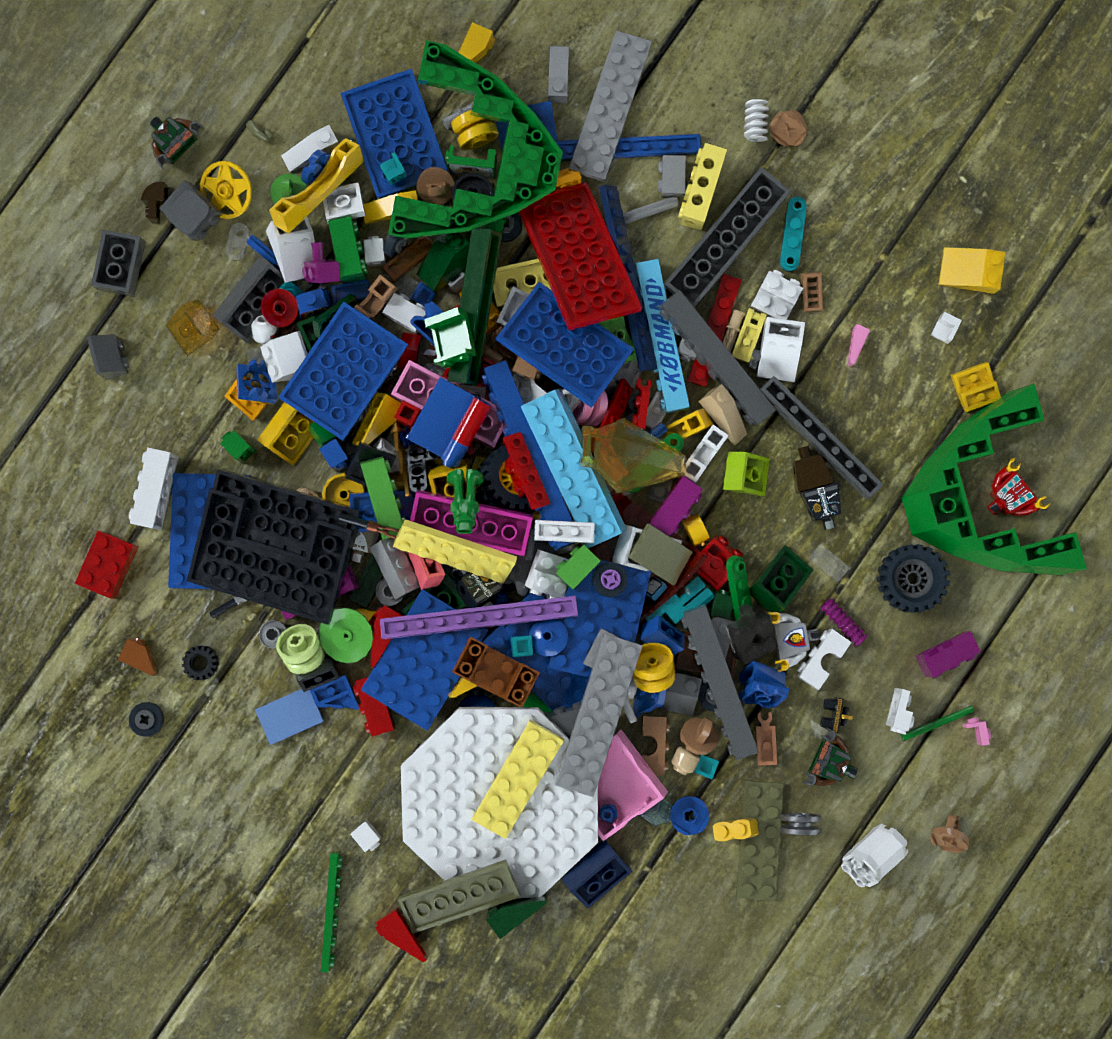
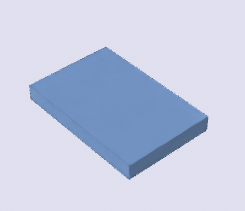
(289, 715)

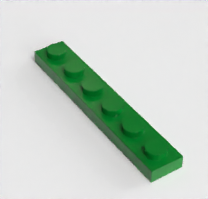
(332, 903)

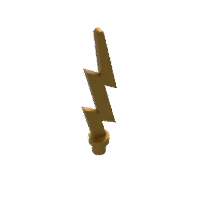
(403, 468)

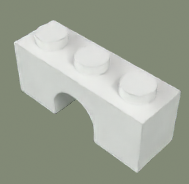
(704, 453)
(812, 671)

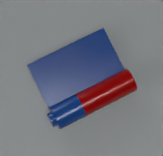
(449, 422)

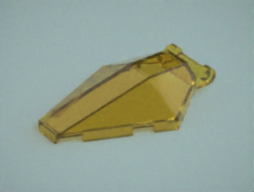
(630, 456)

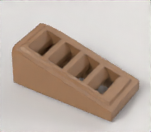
(804, 284)

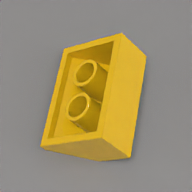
(287, 434)

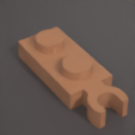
(766, 741)

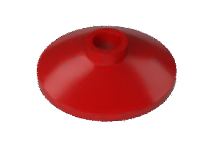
(286, 303)

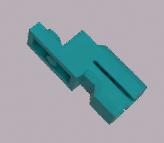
(674, 606)

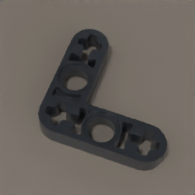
(420, 464)

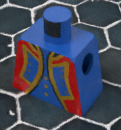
(313, 303)

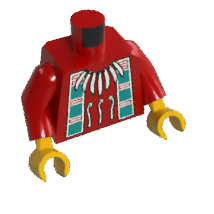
(1013, 494)

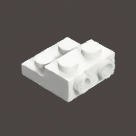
(344, 202)
(777, 295)
(543, 575)
(899, 718)

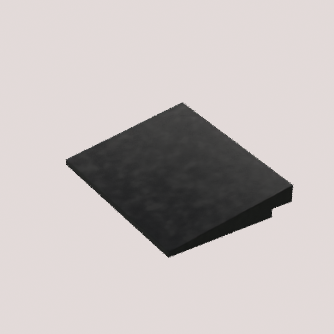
(273, 546)

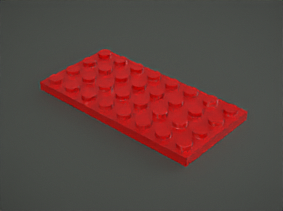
(579, 257)

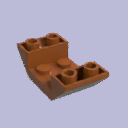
(495, 672)

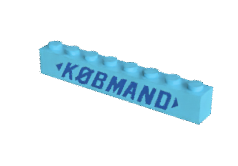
(663, 340)

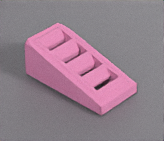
(858, 338)

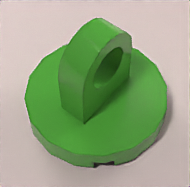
(286, 186)

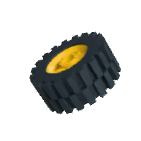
(493, 486)

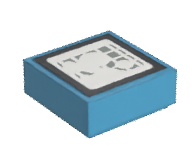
(655, 588)

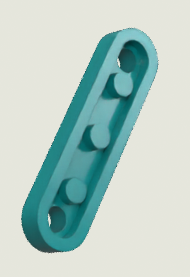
(793, 234)

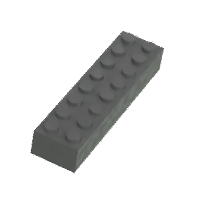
(727, 237)

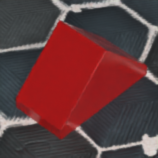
(412, 350)

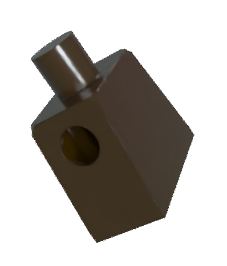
(810, 471)

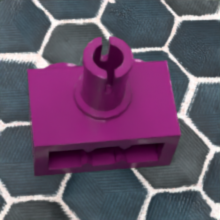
(320, 269)

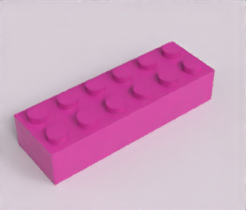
(493, 526)

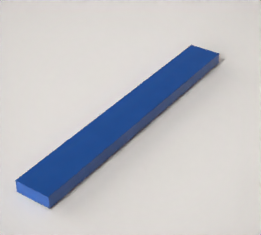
(644, 146)

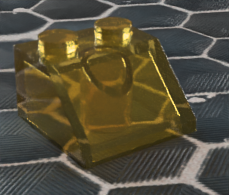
(192, 326)

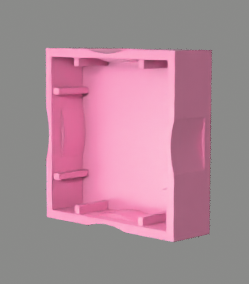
(626, 784)

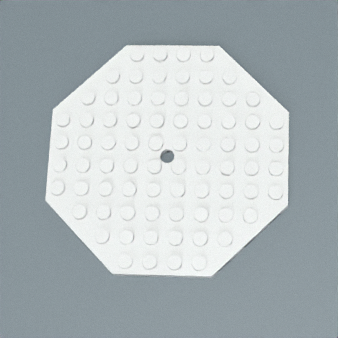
(449, 780)

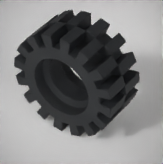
(188, 662)

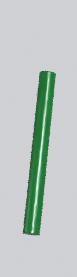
(937, 723)

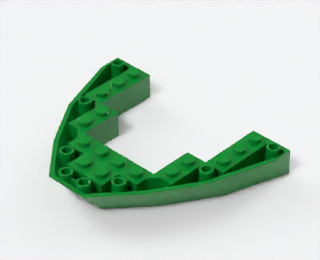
(527, 162)
(940, 510)

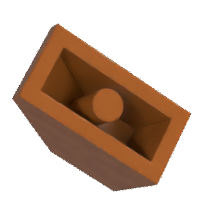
(138, 656)

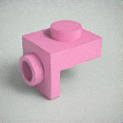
(982, 733)

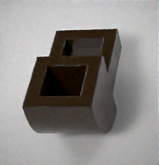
(154, 196)

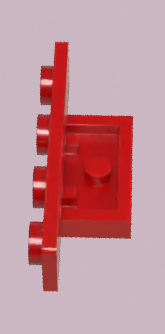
(617, 404)
(523, 472)

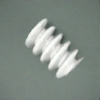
(754, 120)

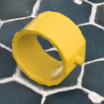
(695, 530)

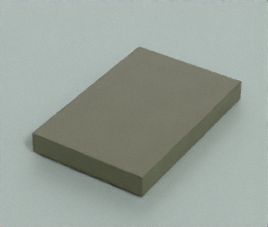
(660, 554)

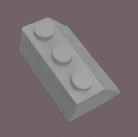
(395, 568)

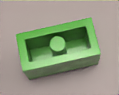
(577, 567)

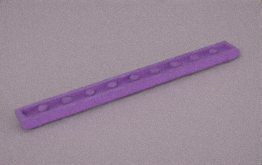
(478, 617)

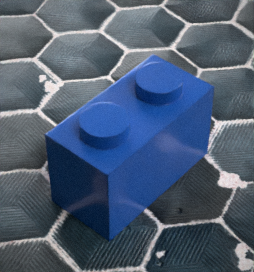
(336, 456)
(660, 631)

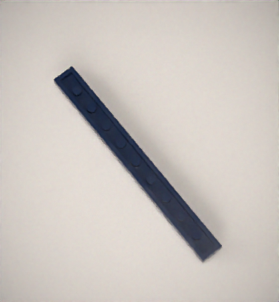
(618, 233)

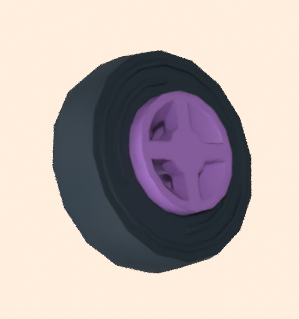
(615, 576)

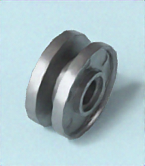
(800, 823)

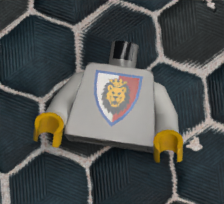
(791, 639)

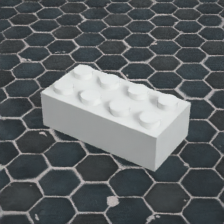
(153, 489)

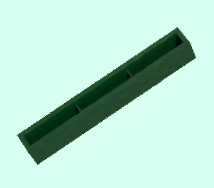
(476, 299)

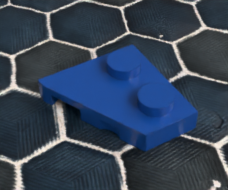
(335, 694)
(647, 701)

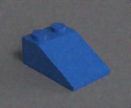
(542, 111)

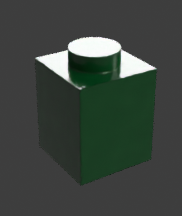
(721, 605)

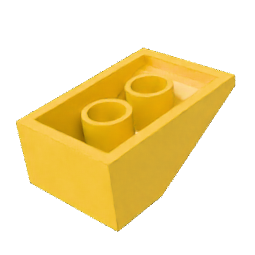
(972, 269)

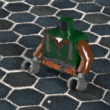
(172, 138)
(830, 762)

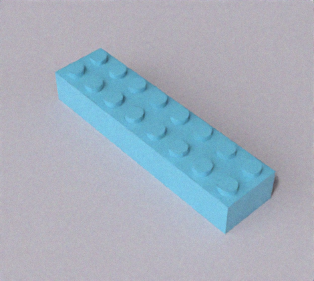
(562, 449)

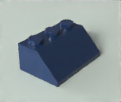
(596, 874)

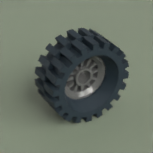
(934, 578)

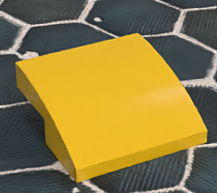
(976, 386)

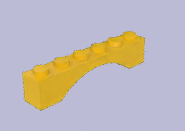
(292, 210)

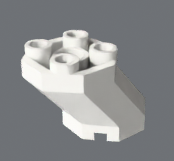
(875, 855)

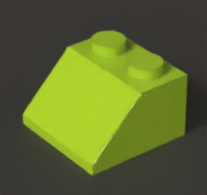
(746, 473)

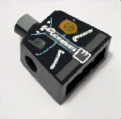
(823, 504)
(477, 590)

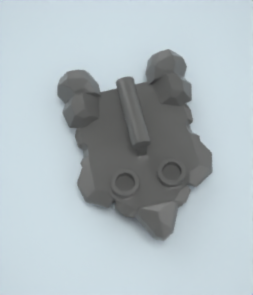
(523, 563)

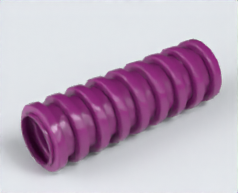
(844, 622)

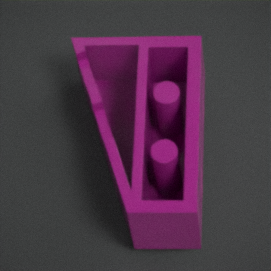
(676, 506)
(948, 654)

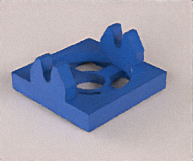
(256, 393)

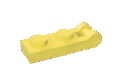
(748, 336)

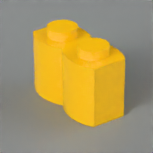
(736, 829)

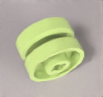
(300, 649)

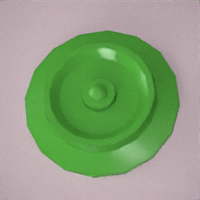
(347, 636)

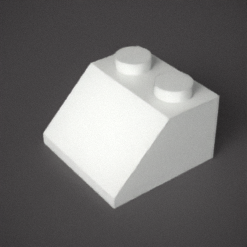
(284, 356)

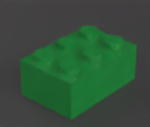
(348, 249)

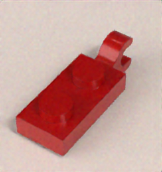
(641, 403)

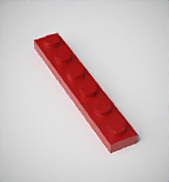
(717, 322)

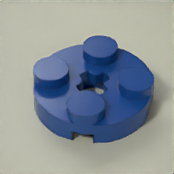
(317, 163)
(700, 815)

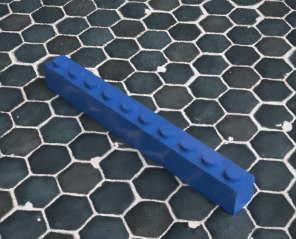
(509, 411)

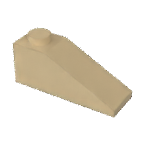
(724, 412)

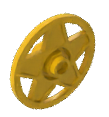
(226, 188)

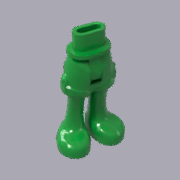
(464, 510)

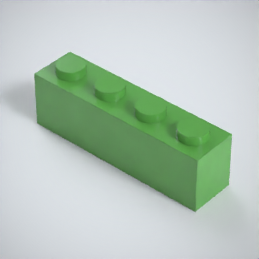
(382, 495)

